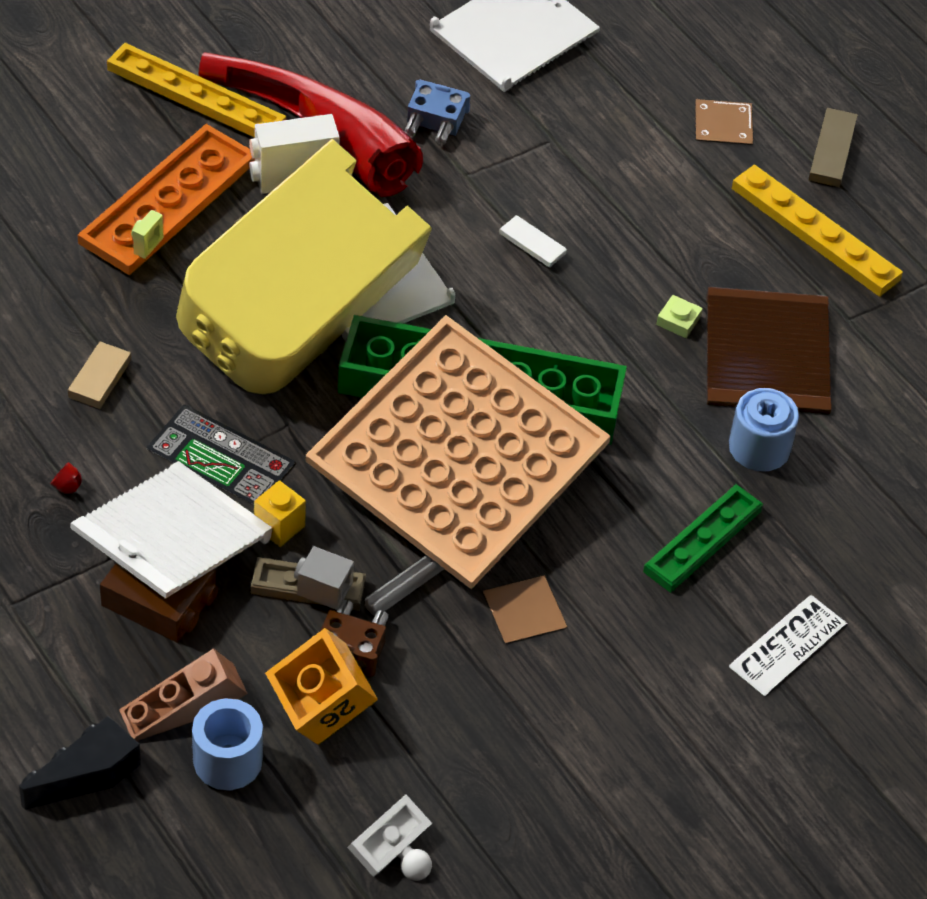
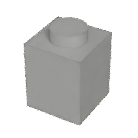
(324, 577)

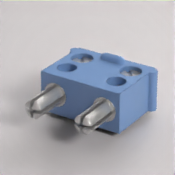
(437, 109)

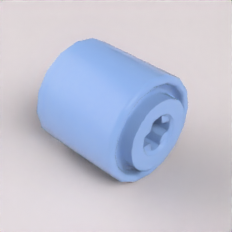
(763, 429)
(227, 744)

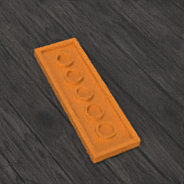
(174, 188)

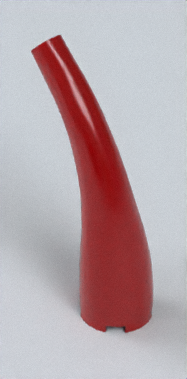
(381, 147)

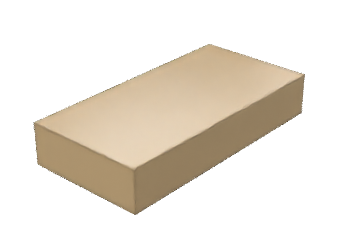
(99, 375)

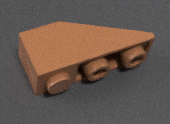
(183, 695)

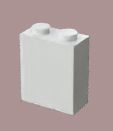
(287, 145)

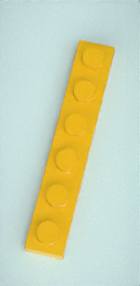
(190, 89)
(817, 230)

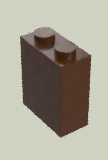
(141, 604)

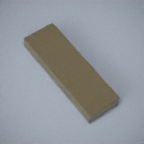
(833, 147)
(277, 580)

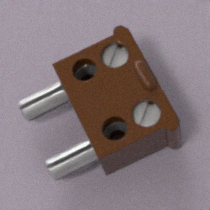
(362, 637)

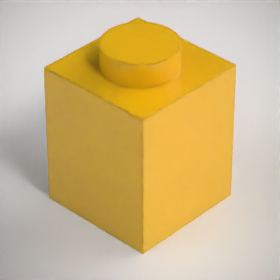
(282, 511)

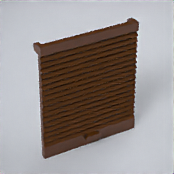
(768, 343)

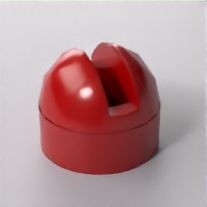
(67, 479)

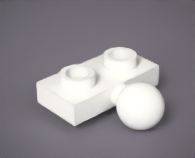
(391, 838)

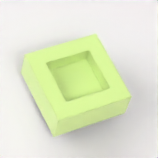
(147, 234)
(679, 316)

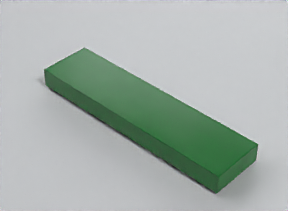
(702, 538)

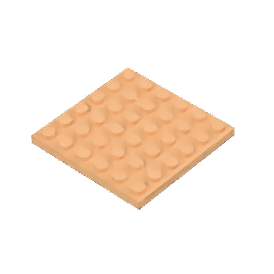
(458, 450)

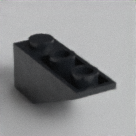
(87, 766)

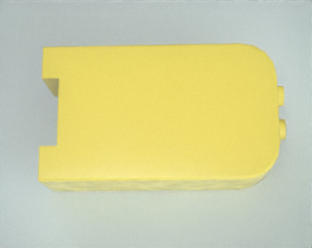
(296, 273)

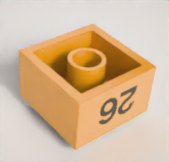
(321, 686)

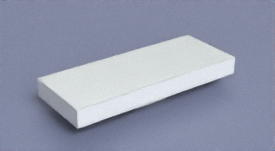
(533, 241)

